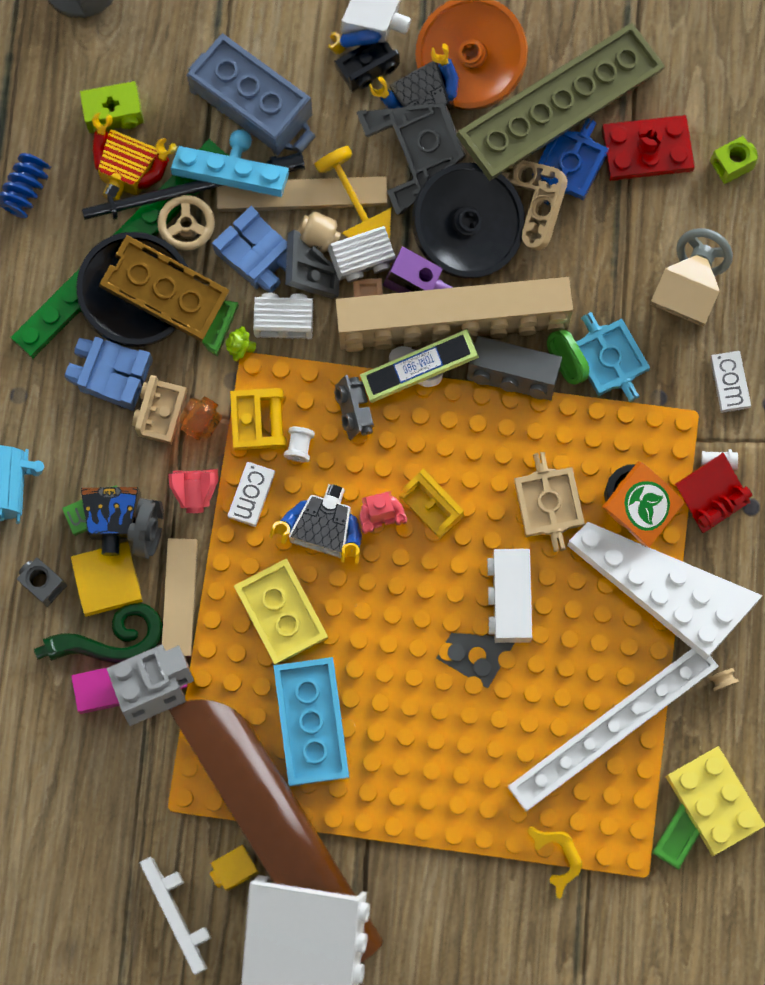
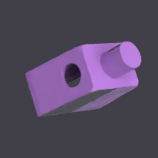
(413, 274)

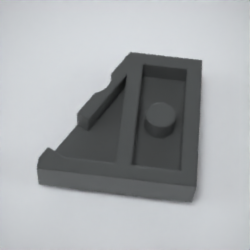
(309, 269)
(483, 668)

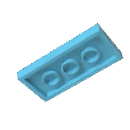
(311, 722)

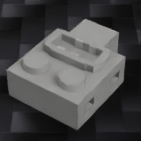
(150, 682)

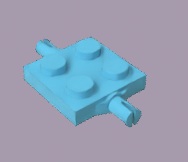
(612, 357)

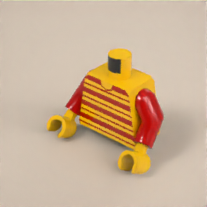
(127, 162)

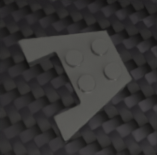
(426, 140)

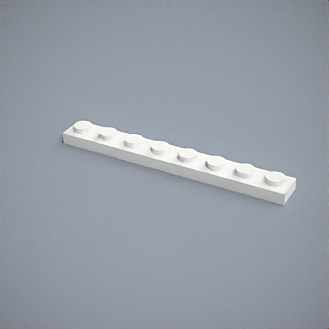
(610, 728)

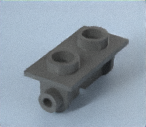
(350, 393)

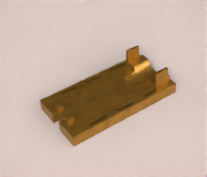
(164, 288)

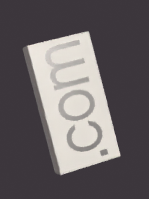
(730, 381)
(251, 494)

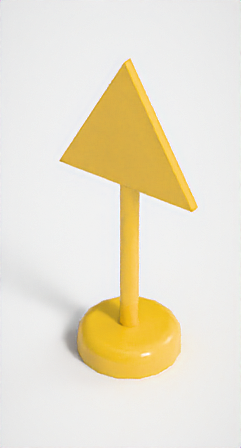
(334, 161)

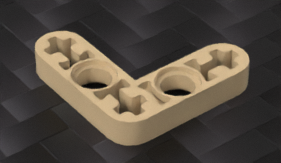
(542, 192)

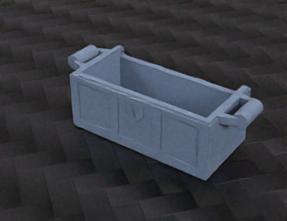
(252, 95)

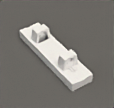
(186, 940)

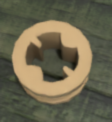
(723, 679)

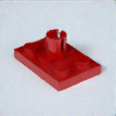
(648, 147)

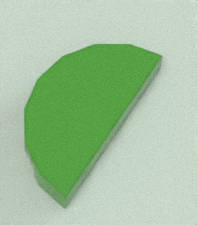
(219, 328)

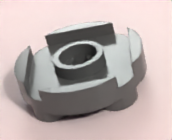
(145, 530)

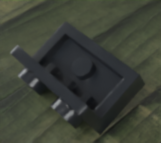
(367, 63)

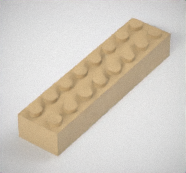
(440, 313)

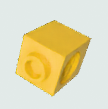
(233, 868)

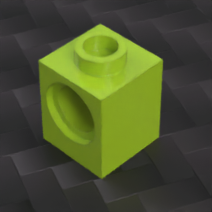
(726, 167)

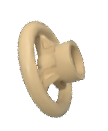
(186, 233)

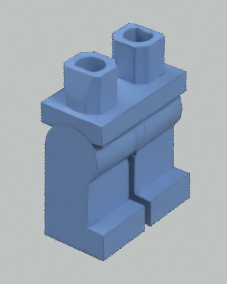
(253, 250)
(110, 371)

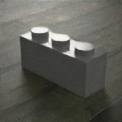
(514, 368)

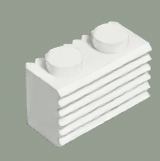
(361, 254)
(283, 316)

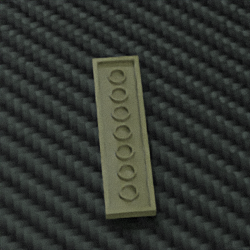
(560, 101)

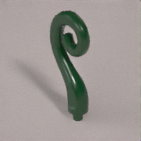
(68, 643)

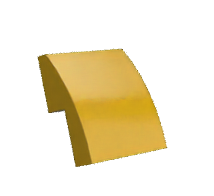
(106, 580)

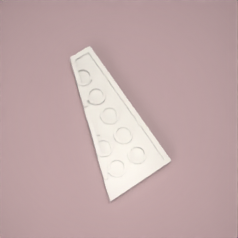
(680, 596)

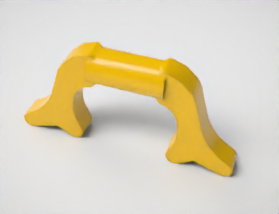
(570, 851)

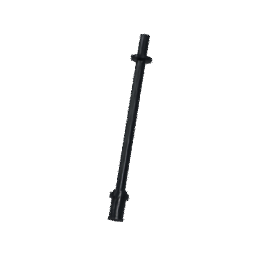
(293, 162)

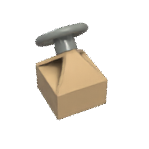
(690, 285)

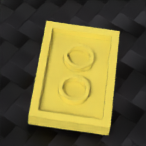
(280, 611)
(715, 801)

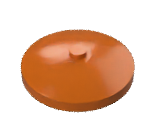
(483, 46)

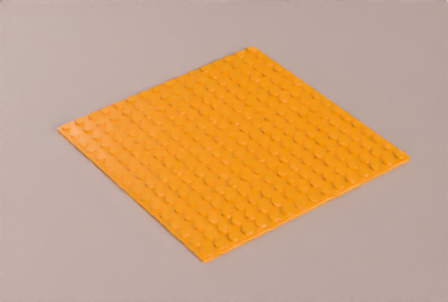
(419, 737)

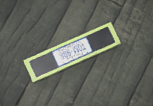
(419, 366)

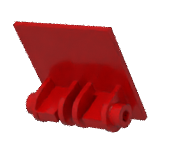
(713, 492)

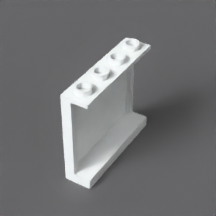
(303, 936)

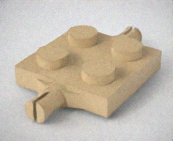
(549, 502)

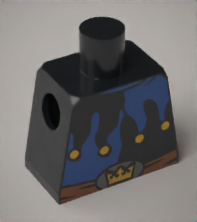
(109, 514)

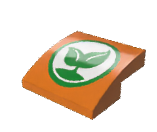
(643, 504)

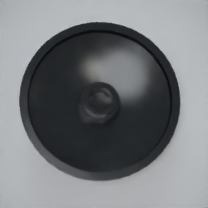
(468, 221)
(109, 314)

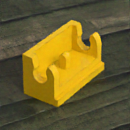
(431, 503)

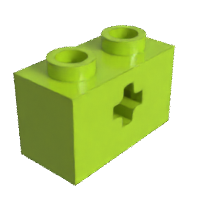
(121, 97)

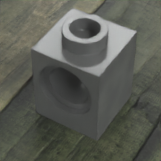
(47, 592)

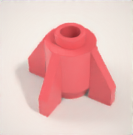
(193, 488)

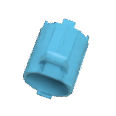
(13, 466)

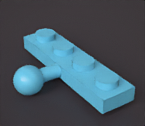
(231, 169)

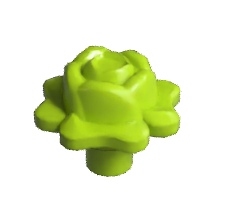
(239, 343)

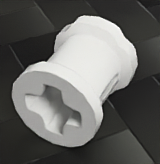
(299, 444)

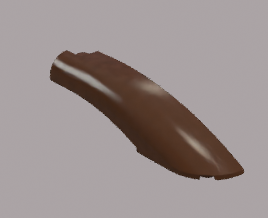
(262, 802)

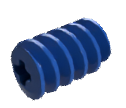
(22, 183)

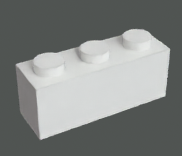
(510, 596)

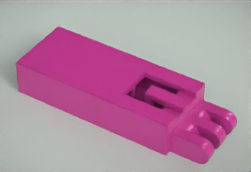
(95, 691)

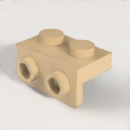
(159, 410)

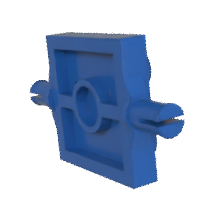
(577, 158)

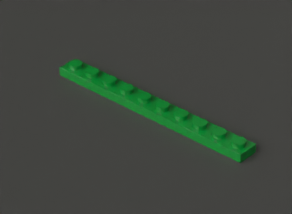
(63, 303)

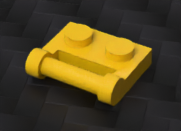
(248, 419)

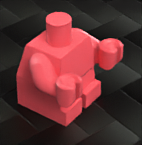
(381, 509)

